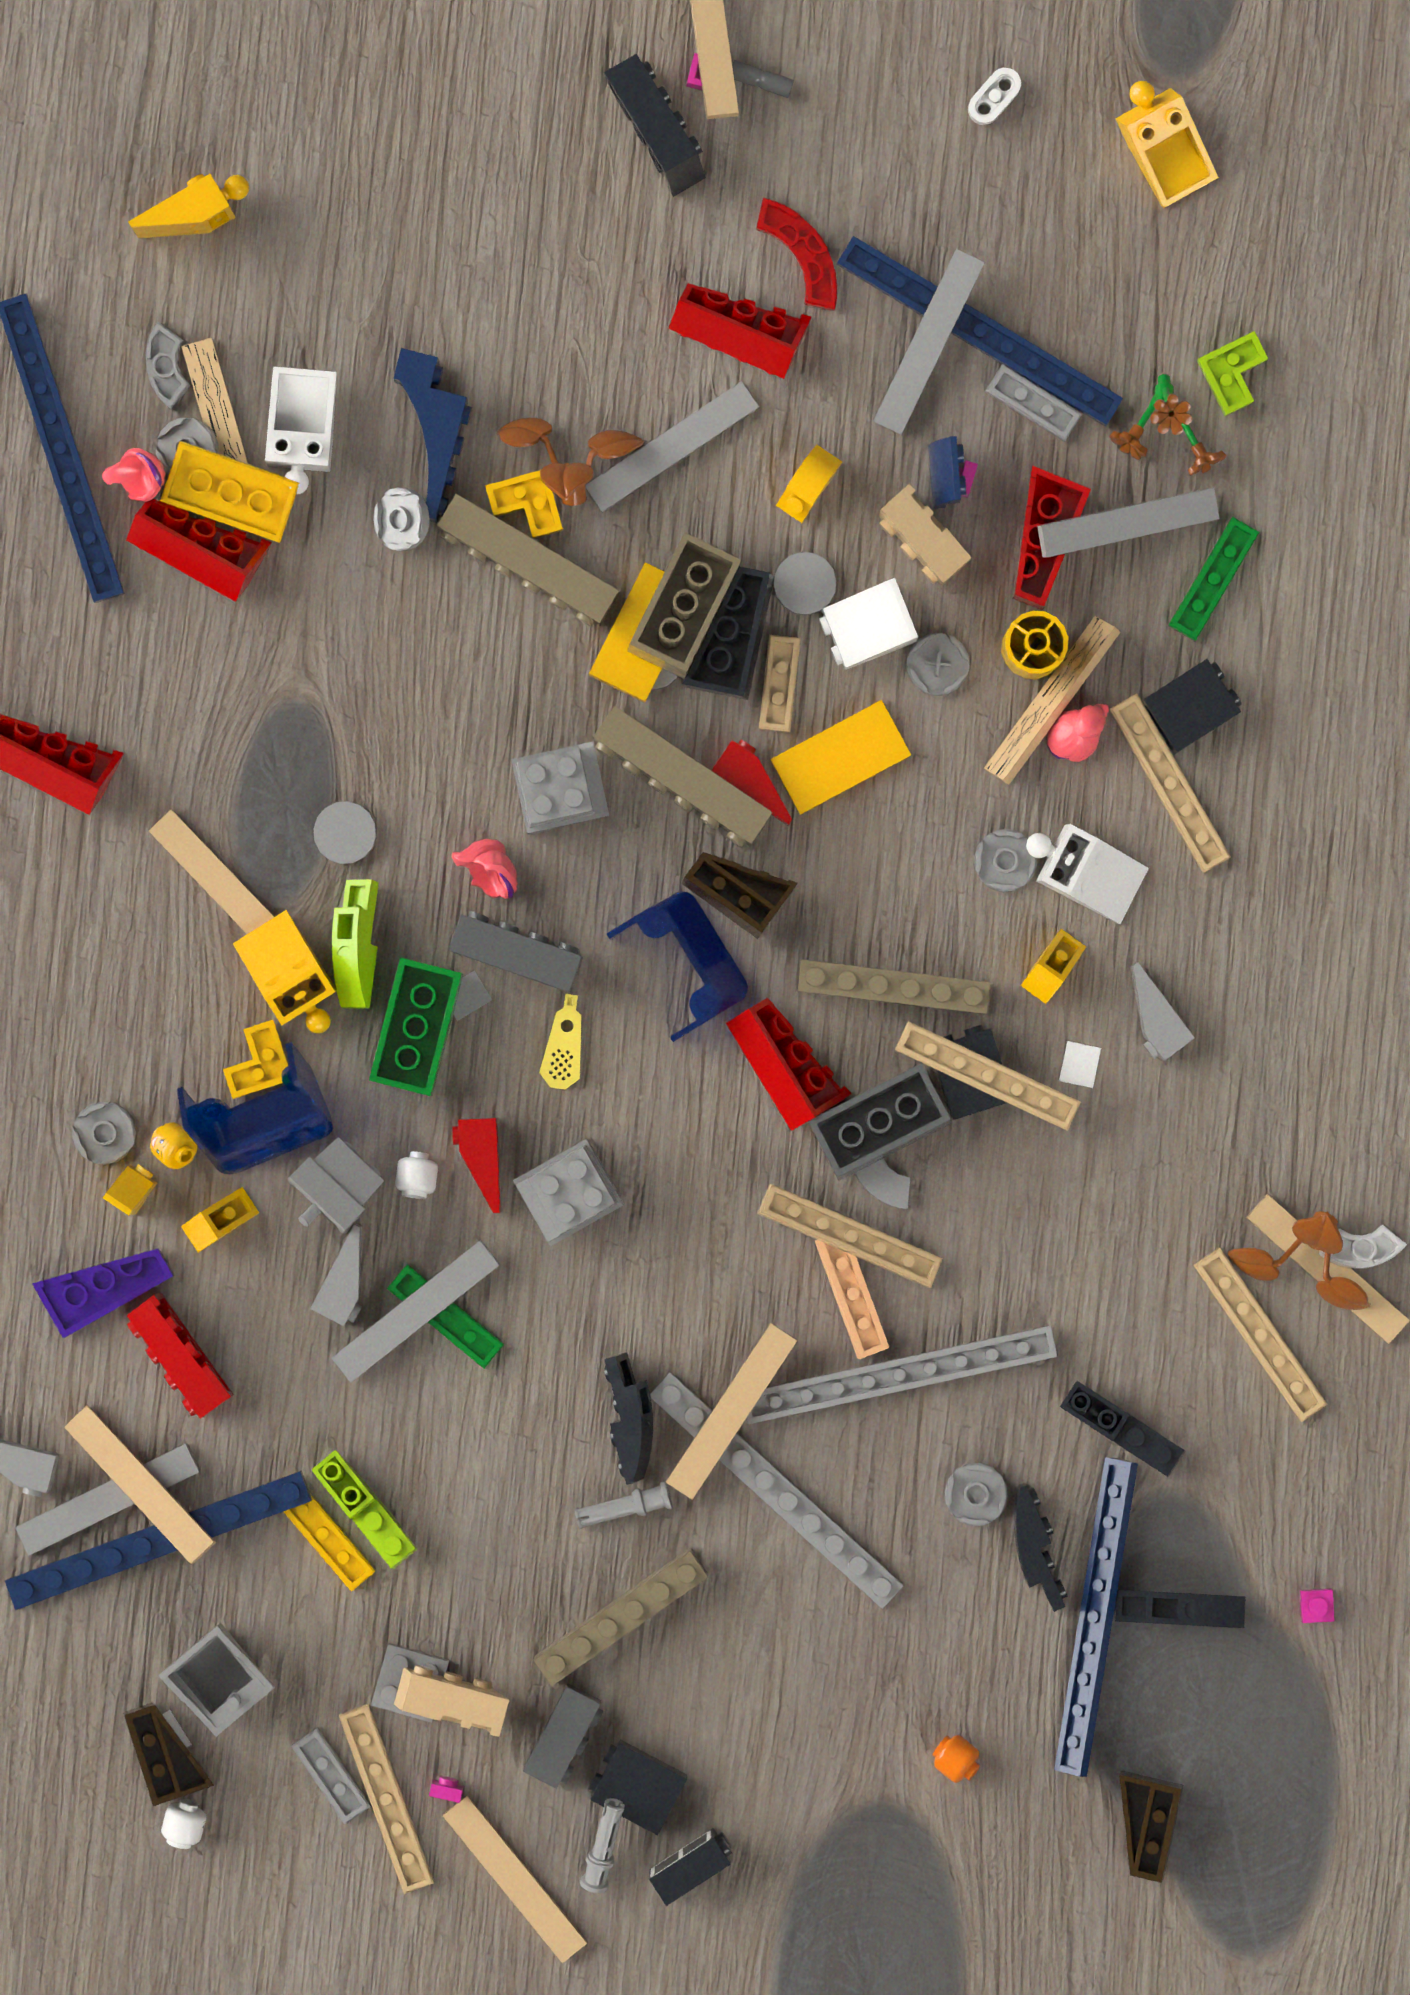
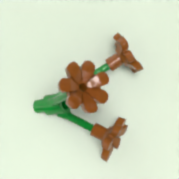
(1169, 415)

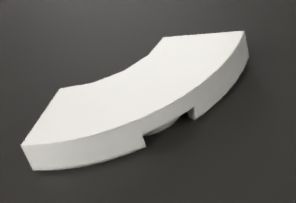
(1368, 1249)

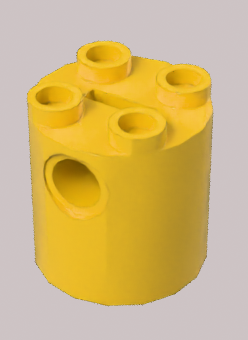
(1022, 633)

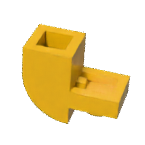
(808, 483)

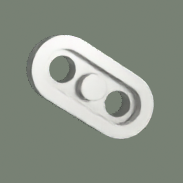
(993, 96)

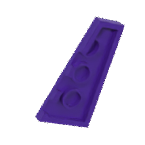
(93, 1292)

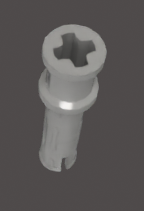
(639, 1502)
(600, 1857)

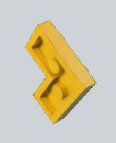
(530, 494)
(266, 1065)

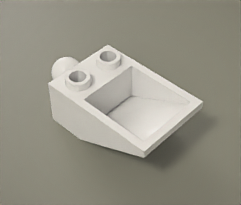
(301, 416)
(1092, 874)

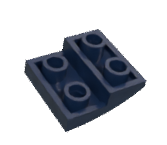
(944, 472)

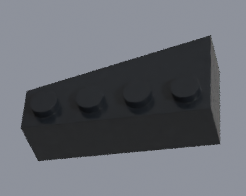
(656, 123)
(732, 645)

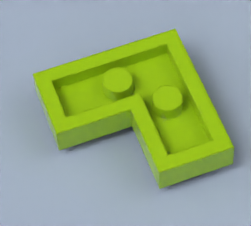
(1224, 369)

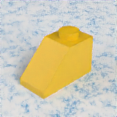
(1053, 966)
(131, 1189)
(220, 1219)

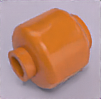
(956, 1758)

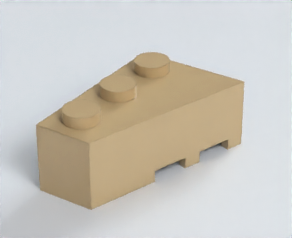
(923, 536)
(451, 1699)

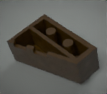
(738, 892)
(163, 1757)
(1150, 1822)

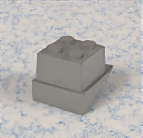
(560, 787)
(336, 1185)
(568, 1192)
(217, 1680)

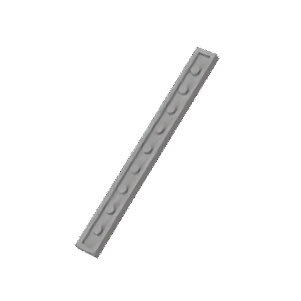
(904, 1373)
(783, 1496)

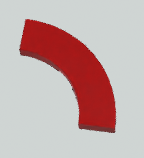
(807, 248)

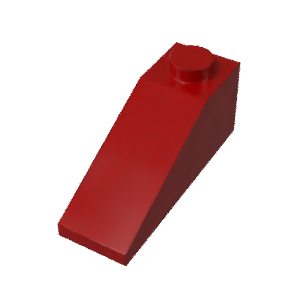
(746, 773)
(480, 1152)

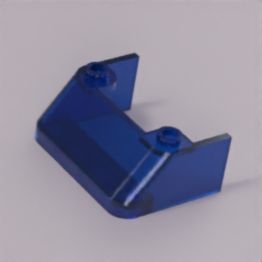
(703, 947)
(262, 1126)

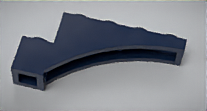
(441, 421)

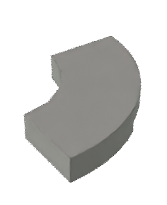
(163, 366)
(885, 1184)

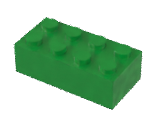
(416, 1027)

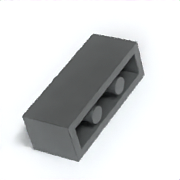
(563, 1736)

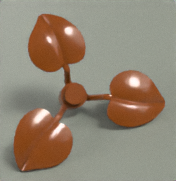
(568, 479)
(1320, 1234)

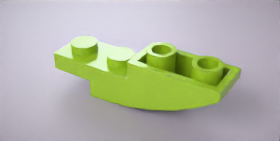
(351, 948)
(364, 1509)

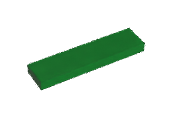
(1213, 579)
(452, 1321)

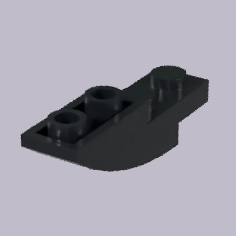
(1122, 1428)
(634, 1430)
(1031, 1535)
(1180, 1608)

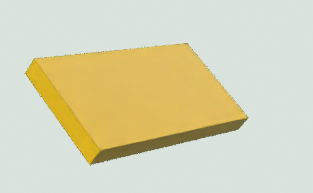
(230, 491)
(614, 663)
(840, 757)

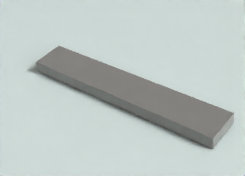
(929, 341)
(671, 446)
(1128, 522)
(415, 1311)
(100, 1502)

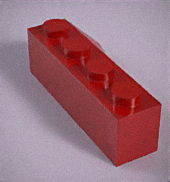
(740, 328)
(1048, 501)
(197, 547)
(56, 765)
(785, 1064)
(179, 1355)

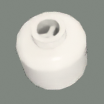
(416, 1175)
(183, 1824)

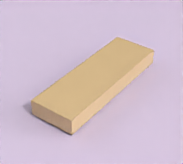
(779, 683)

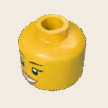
(173, 1146)

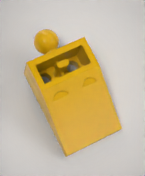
(1171, 148)
(192, 210)
(283, 967)

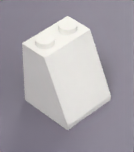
(868, 625)

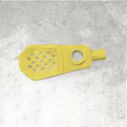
(565, 1042)

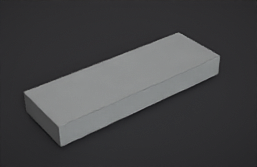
(1033, 403)
(331, 1775)

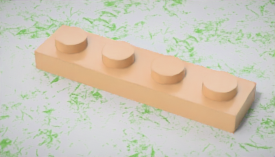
(853, 1300)

